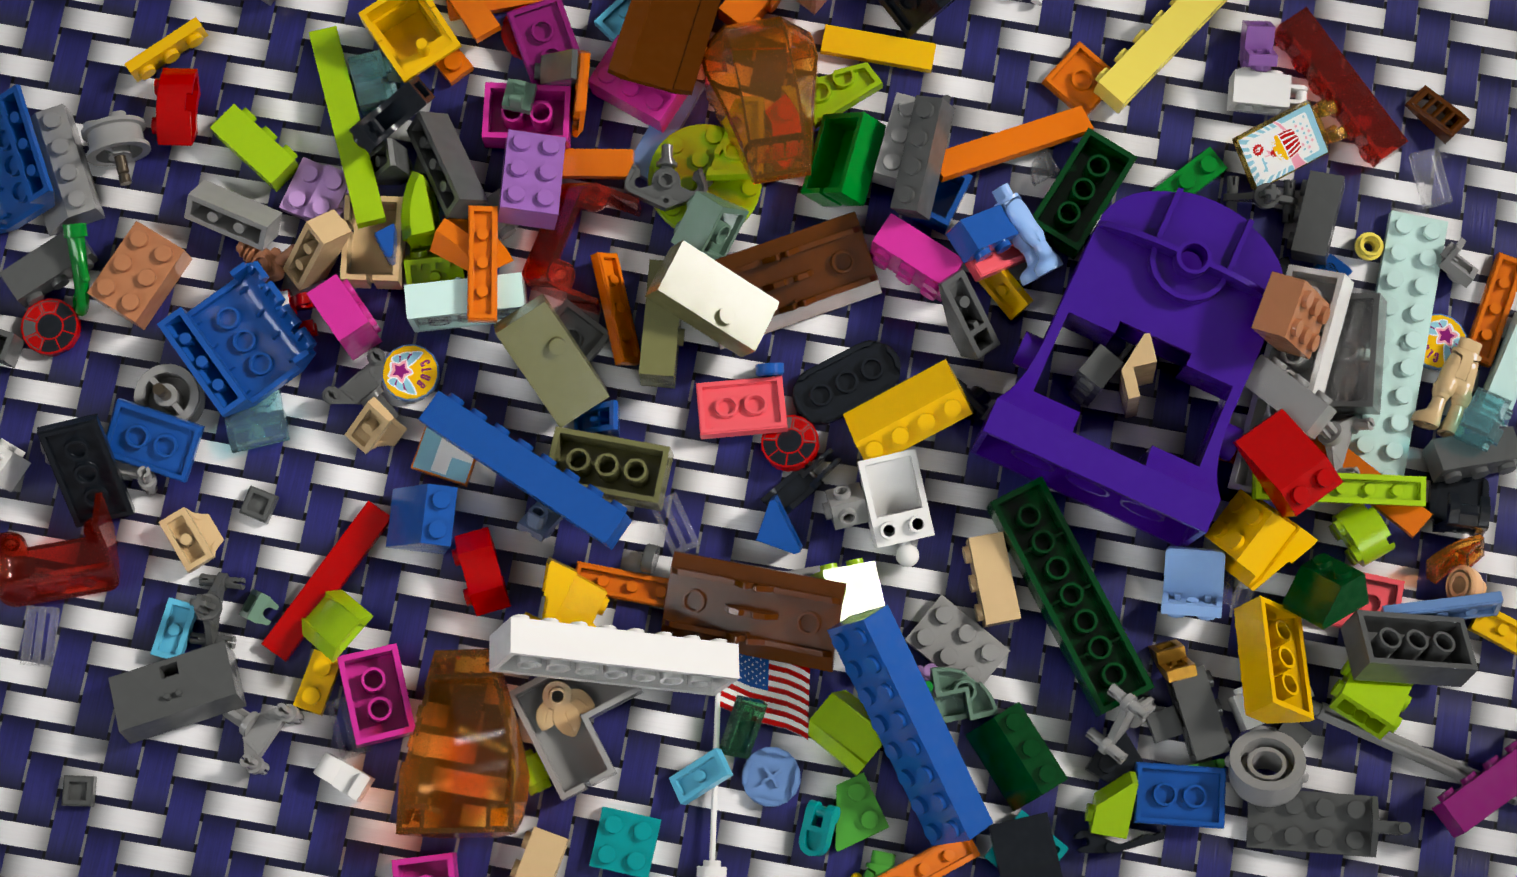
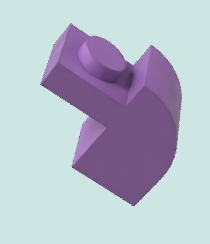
(1257, 45)

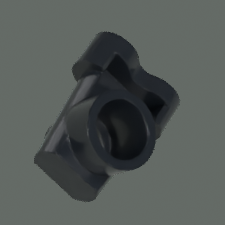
(978, 398)

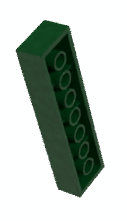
(1068, 594)

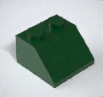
(1326, 591)

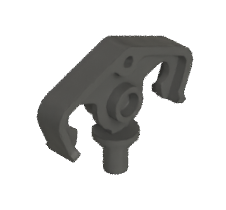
(666, 187)

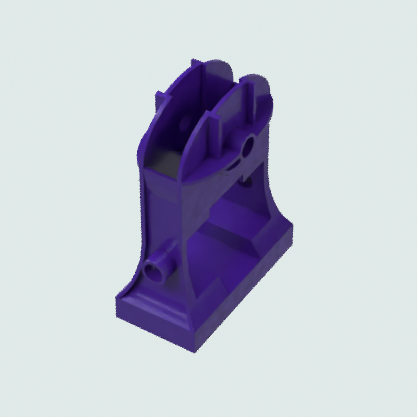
(1194, 284)

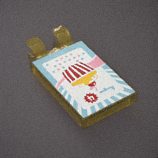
(1287, 142)

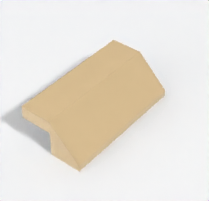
(1137, 372)

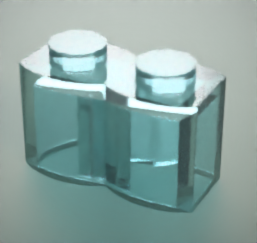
(371, 80)
(1483, 418)

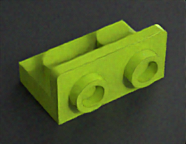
(429, 267)

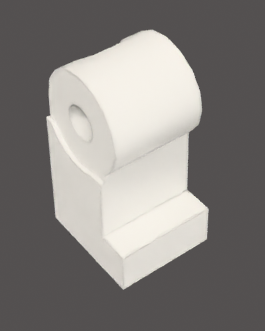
(344, 776)

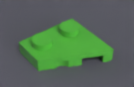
(859, 812)

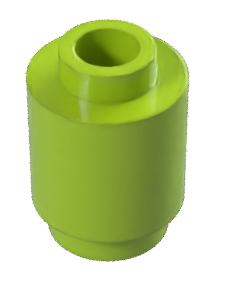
(539, 778)

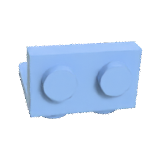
(1193, 582)

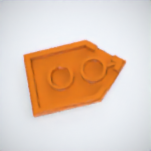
(580, 92)

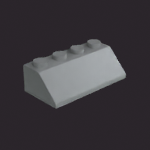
(68, 170)

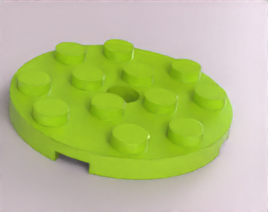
(693, 150)

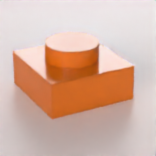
(454, 67)

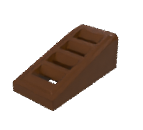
(1437, 127)

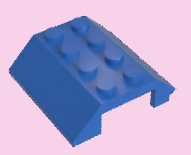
(23, 173)
(241, 340)

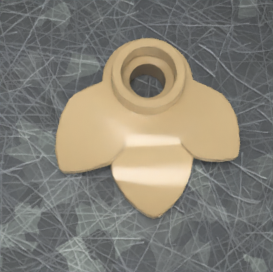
(566, 711)

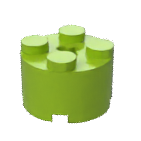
(1362, 533)

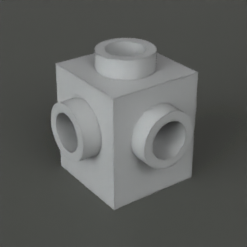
(846, 506)

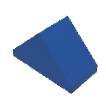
(600, 419)
(777, 528)

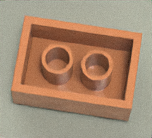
(140, 275)
(1291, 315)

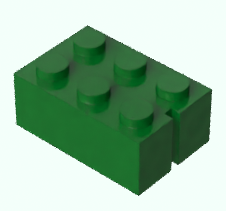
(844, 159)

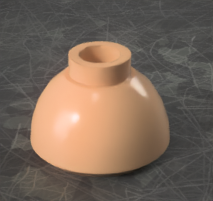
(1464, 581)

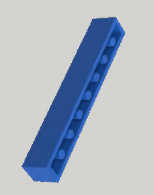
(525, 469)

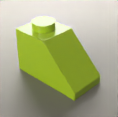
(1113, 807)

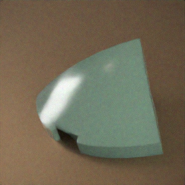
(960, 695)

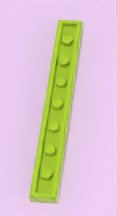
(343, 116)

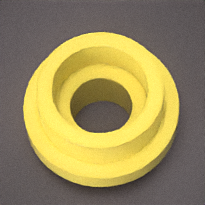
(1372, 239)

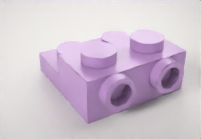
(315, 191)

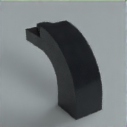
(391, 114)

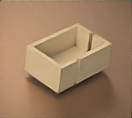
(361, 256)

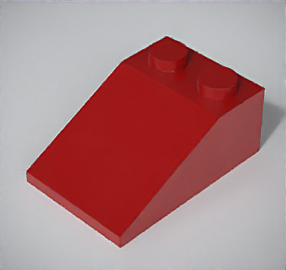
(1287, 464)

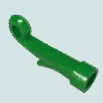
(76, 242)

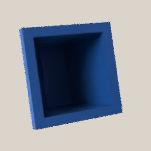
(422, 518)

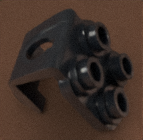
(1460, 506)

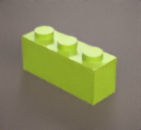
(256, 146)

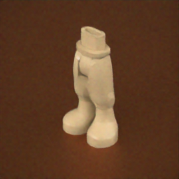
(1453, 383)

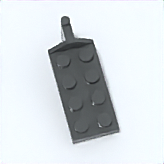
(1321, 825)

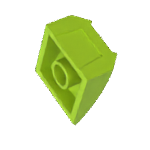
(419, 213)
(335, 623)
(845, 731)

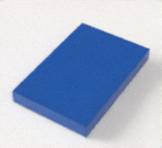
(153, 439)
(1180, 795)

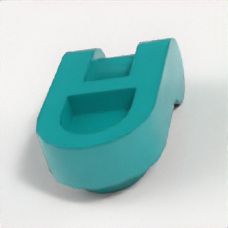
(816, 839)

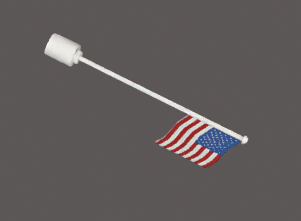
(787, 694)

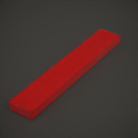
(329, 576)

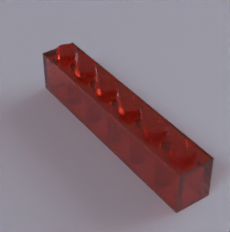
(1336, 80)

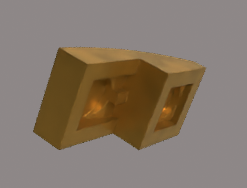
(1172, 660)

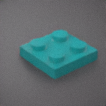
(625, 842)

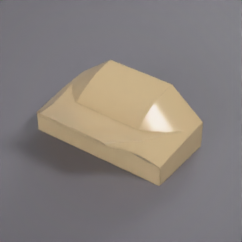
(375, 427)
(192, 537)

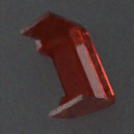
(543, 267)
(61, 567)

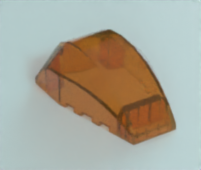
(765, 94)
(465, 755)

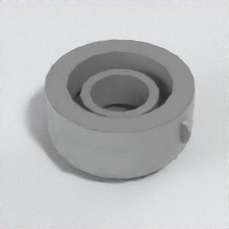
(1269, 751)

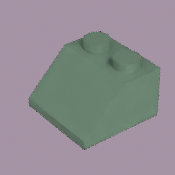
(710, 224)

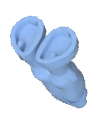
(1031, 238)

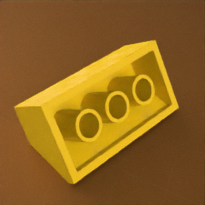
(908, 412)
(1273, 663)

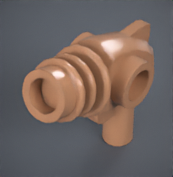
(271, 261)

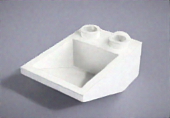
(896, 498)

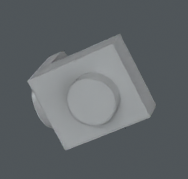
(1455, 266)

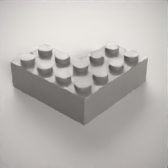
(568, 759)

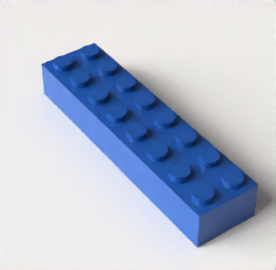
(910, 726)

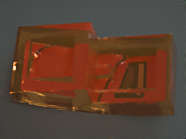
(1463, 552)

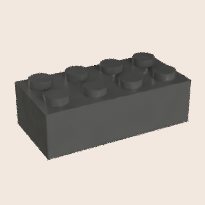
(1409, 648)

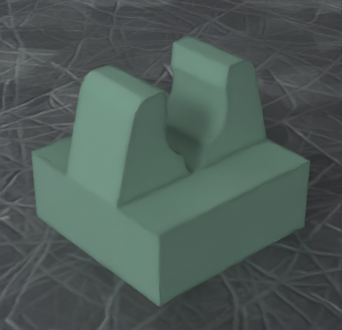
(519, 96)
(255, 606)

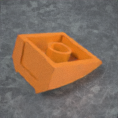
(452, 243)

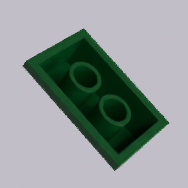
(1016, 757)

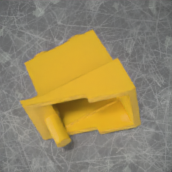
(409, 34)
(1257, 539)
(570, 595)

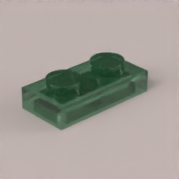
(743, 726)

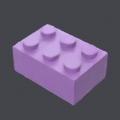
(531, 179)

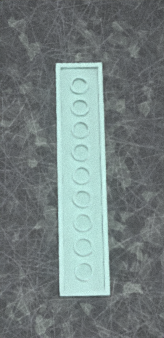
(1409, 285)

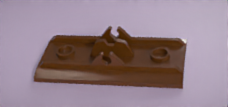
(664, 43)
(810, 270)
(759, 608)

